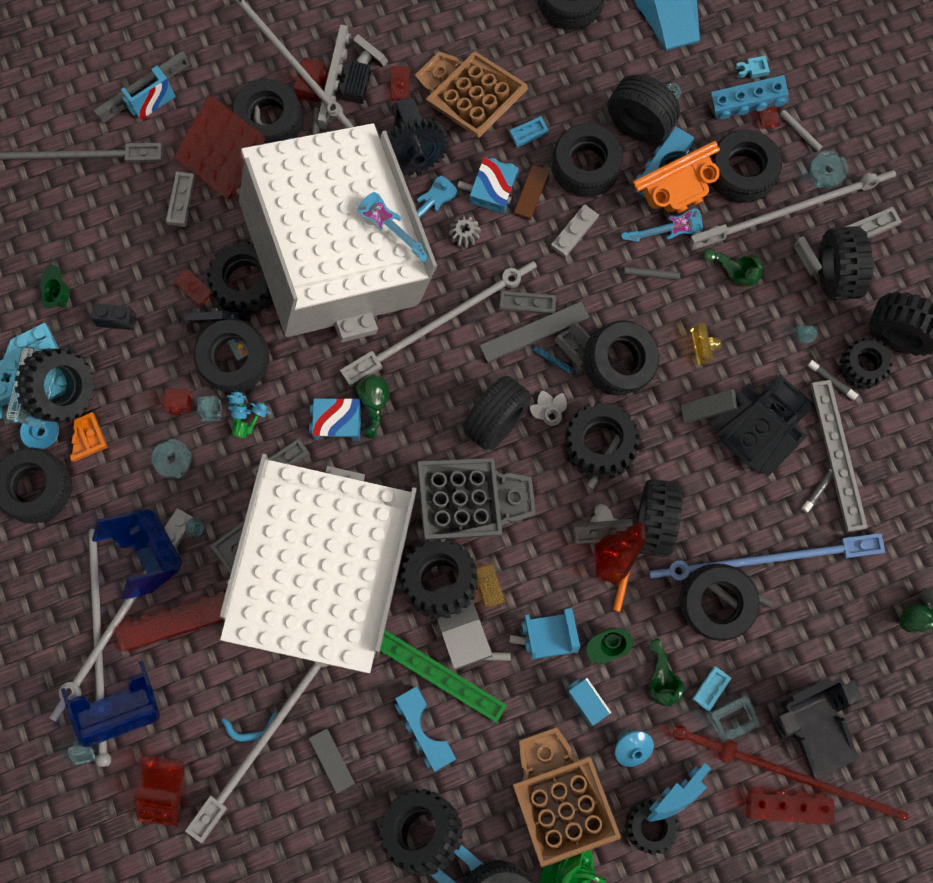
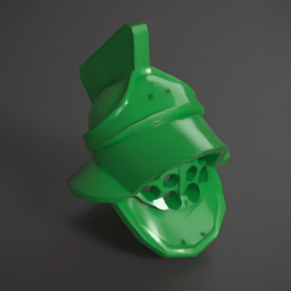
(572, 870)

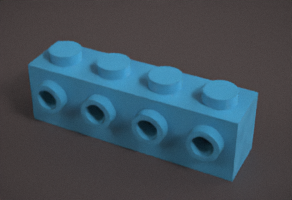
(750, 97)

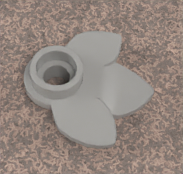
(548, 405)

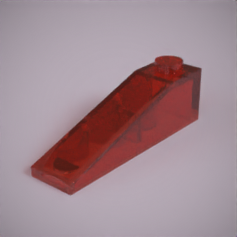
(618, 553)

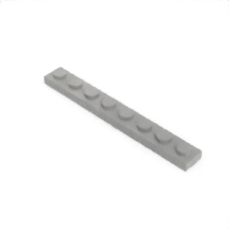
(838, 456)

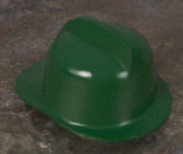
(53, 288)
(609, 645)

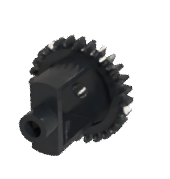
(415, 140)

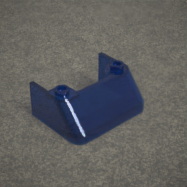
(151, 543)
(113, 714)

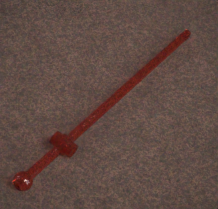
(728, 752)

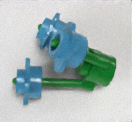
(240, 411)

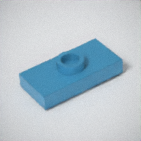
(528, 132)

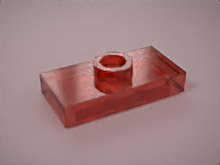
(400, 83)
(193, 287)

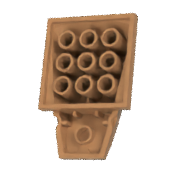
(470, 91)
(562, 799)

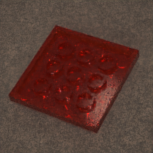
(215, 146)

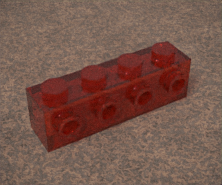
(790, 808)

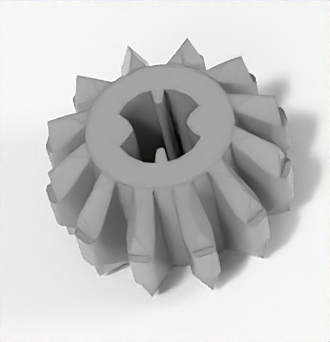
(458, 229)

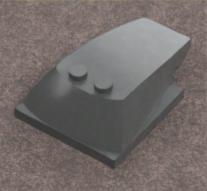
(470, 498)

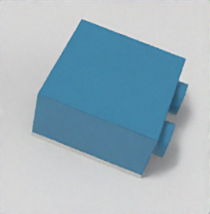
(588, 701)

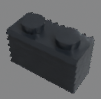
(356, 82)
(114, 316)

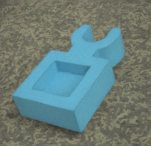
(755, 67)

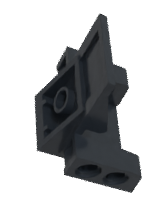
(764, 424)
(817, 725)

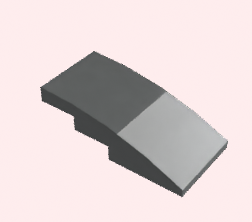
(464, 635)

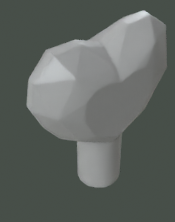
(602, 513)

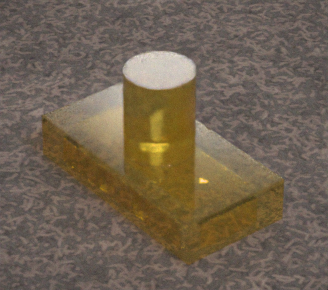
(704, 344)
(490, 586)

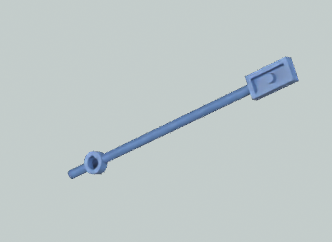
(850, 547)

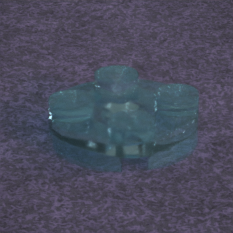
(826, 179)
(182, 456)

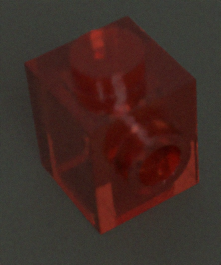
(177, 401)

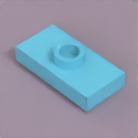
(711, 688)

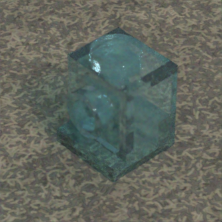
(209, 408)

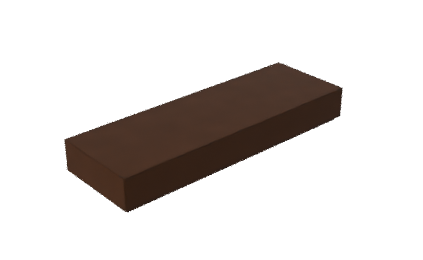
(531, 192)

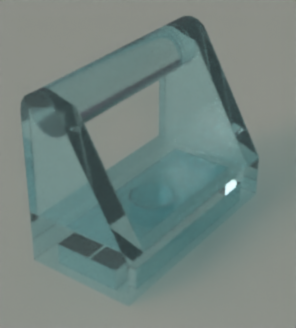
(729, 708)

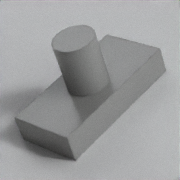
(369, 52)

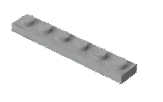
(335, 71)

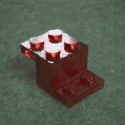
(160, 790)

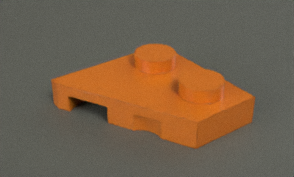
(87, 437)

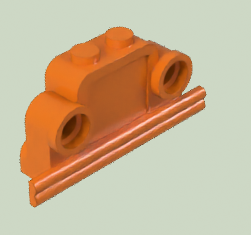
(681, 180)

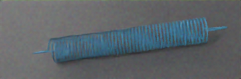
(550, 359)

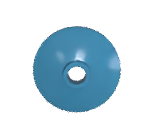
(31, 437)
(634, 748)

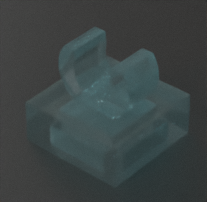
(81, 754)

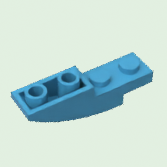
(680, 795)

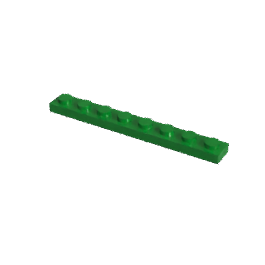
(442, 677)

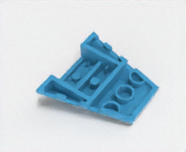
(672, 20)

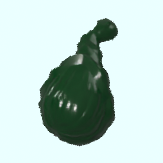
(742, 271)
(374, 395)
(916, 618)
(664, 684)

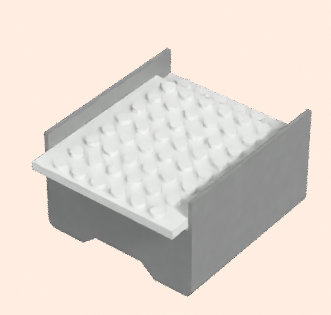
(313, 245)
(316, 565)

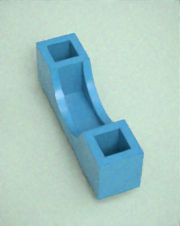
(675, 146)
(437, 752)

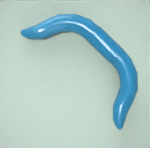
(246, 736)

